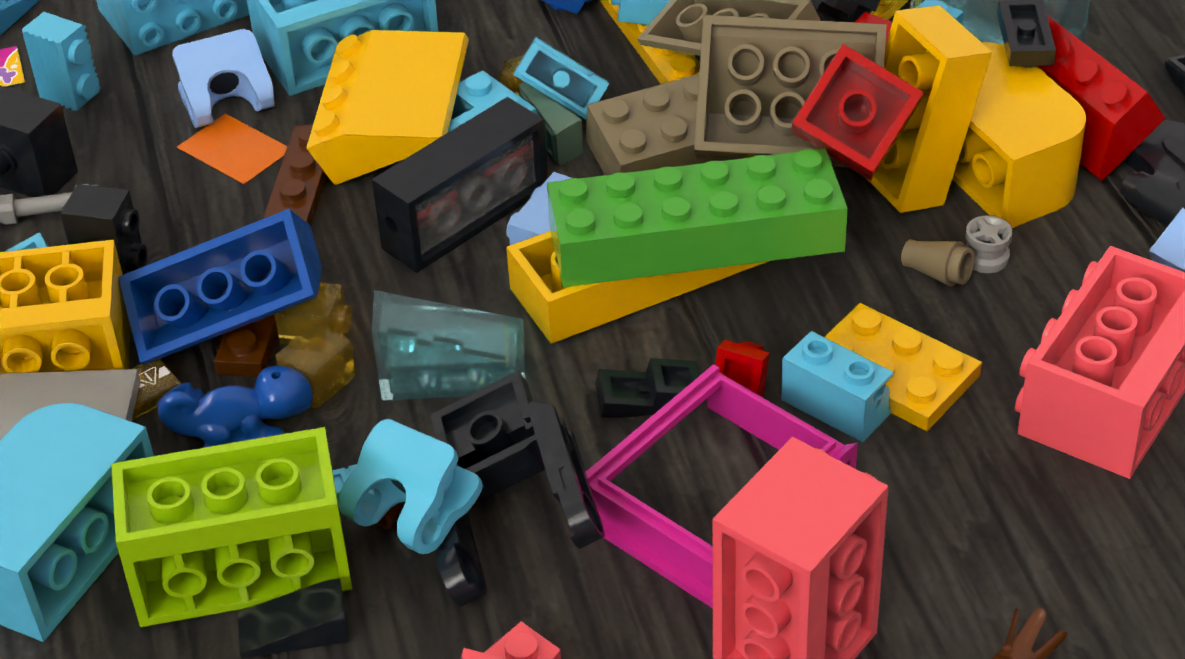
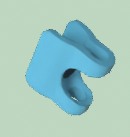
(413, 468)

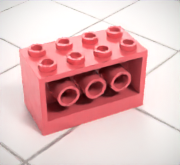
(1108, 364)
(799, 560)

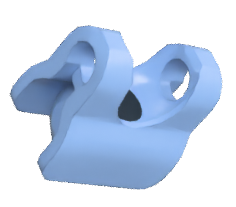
(221, 69)

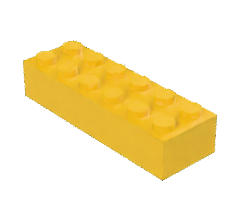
(575, 309)

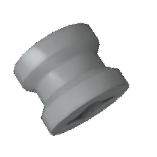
(990, 241)

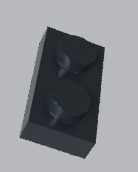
(1026, 33)

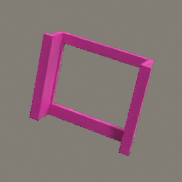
(652, 536)

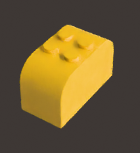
(1021, 143)

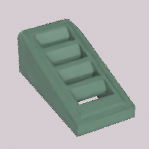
(561, 126)

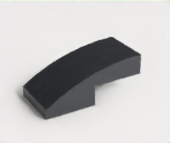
(643, 393)

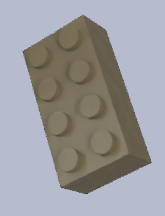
(645, 128)

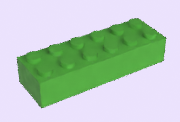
(696, 217)

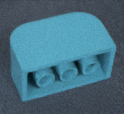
(58, 509)

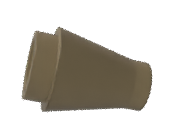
(941, 260)

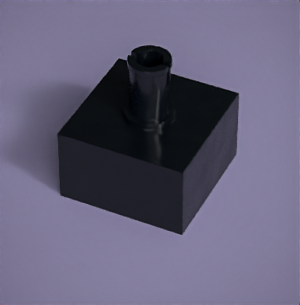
(33, 145)

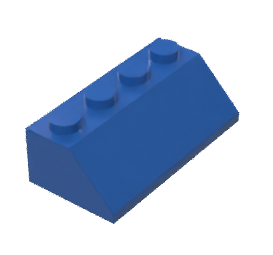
(221, 285)

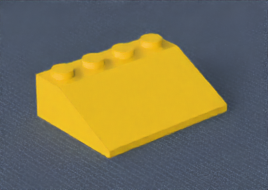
(385, 99)

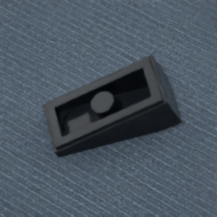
(295, 621)

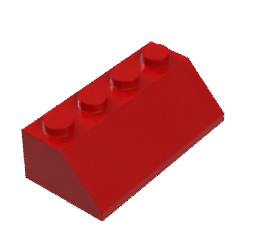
(1115, 106)

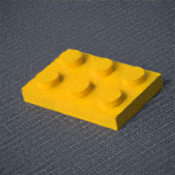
(926, 371)

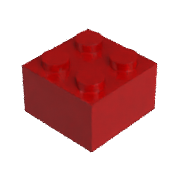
(856, 112)

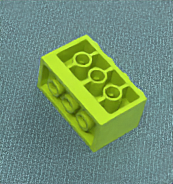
(228, 525)

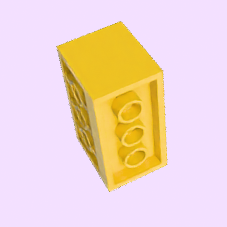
(63, 309)

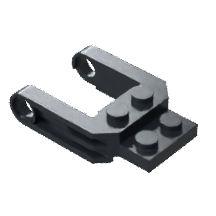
(503, 442)

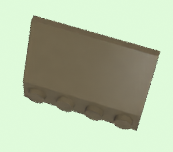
(761, 75)

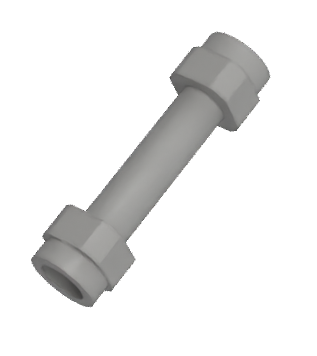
(13, 208)

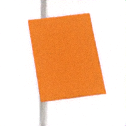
(234, 148)

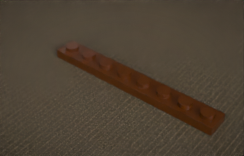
(297, 188)

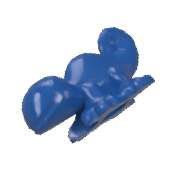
(237, 411)

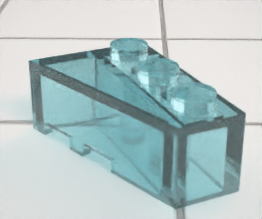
(442, 347)

